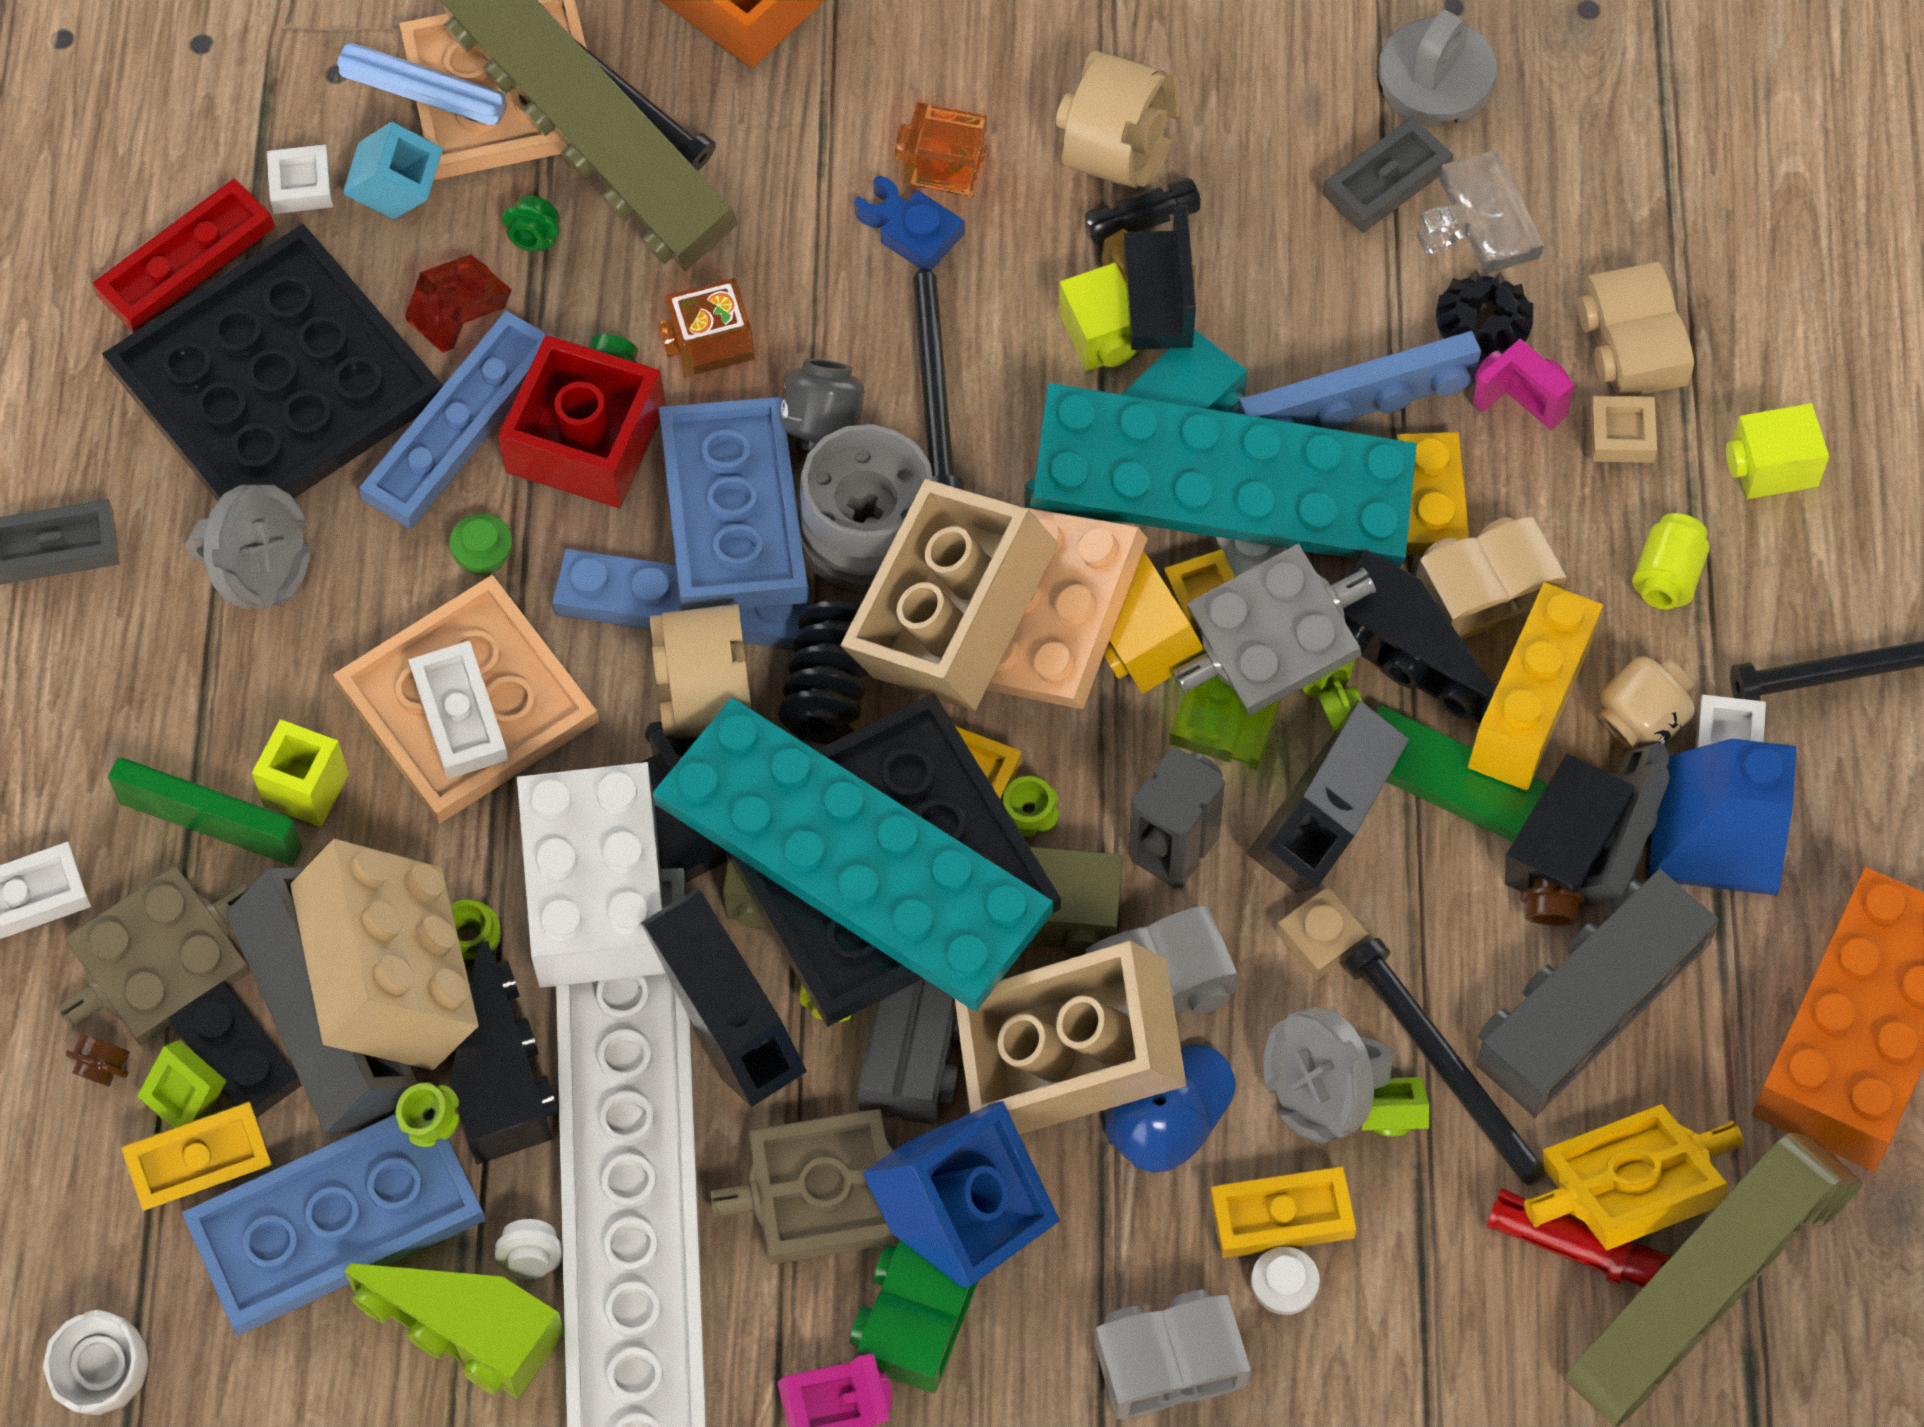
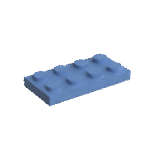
(732, 505)
(304, 1223)

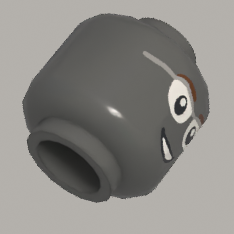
(820, 401)

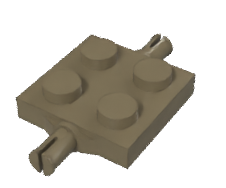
(154, 955)
(812, 1187)

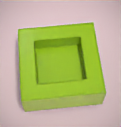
(181, 1085)
(1399, 1108)

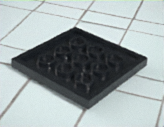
(273, 371)
(930, 771)

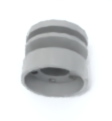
(855, 500)

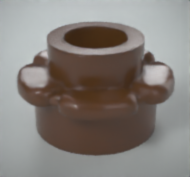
(1551, 904)
(98, 1060)

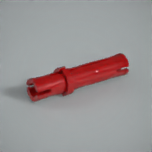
(1575, 1241)

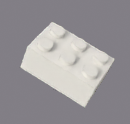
(590, 873)

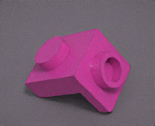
(1529, 379)
(838, 1395)

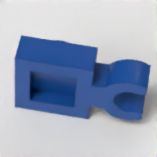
(912, 228)

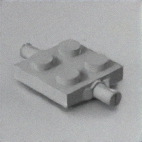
(1273, 630)

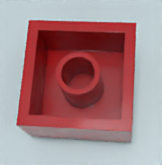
(582, 421)

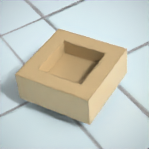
(1623, 429)
(1322, 932)

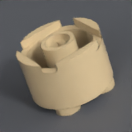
(1118, 120)
(698, 667)

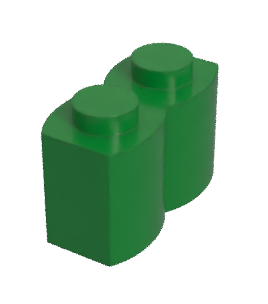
(912, 1318)

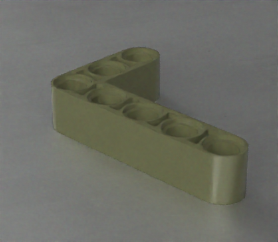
(1785, 1191)

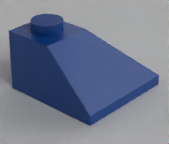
(1726, 816)
(963, 1194)

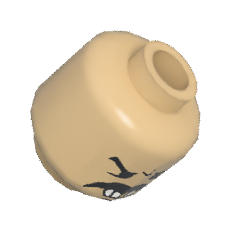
(1646, 702)

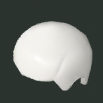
(95, 1363)

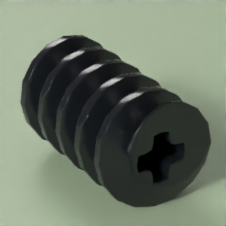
(822, 675)

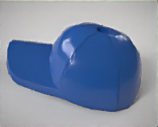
(1170, 1134)

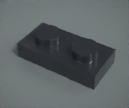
(236, 1049)

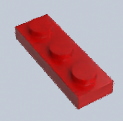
(183, 255)

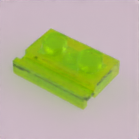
(1217, 725)

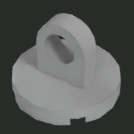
(1437, 70)
(253, 546)
(1324, 1073)

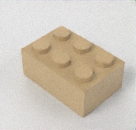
(950, 594)
(383, 955)
(1074, 1038)

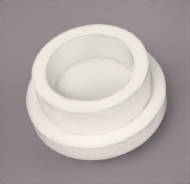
(528, 1249)
(1285, 1280)

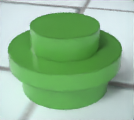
(481, 543)

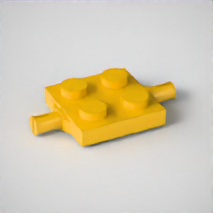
(1635, 1176)

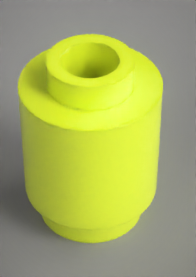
(1671, 561)

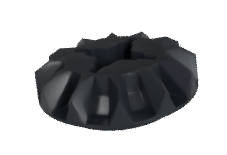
(1512, 312)

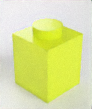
(1097, 317)
(1777, 451)
(300, 773)

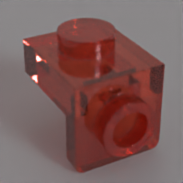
(453, 296)

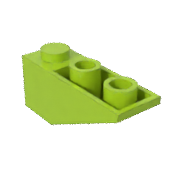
(474, 1318)

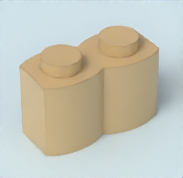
(1636, 330)
(1491, 575)

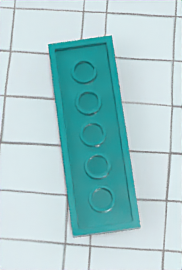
(1223, 474)
(854, 854)

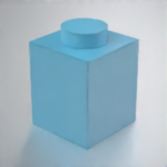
(392, 170)

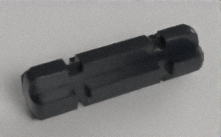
(1141, 210)

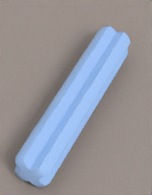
(422, 84)

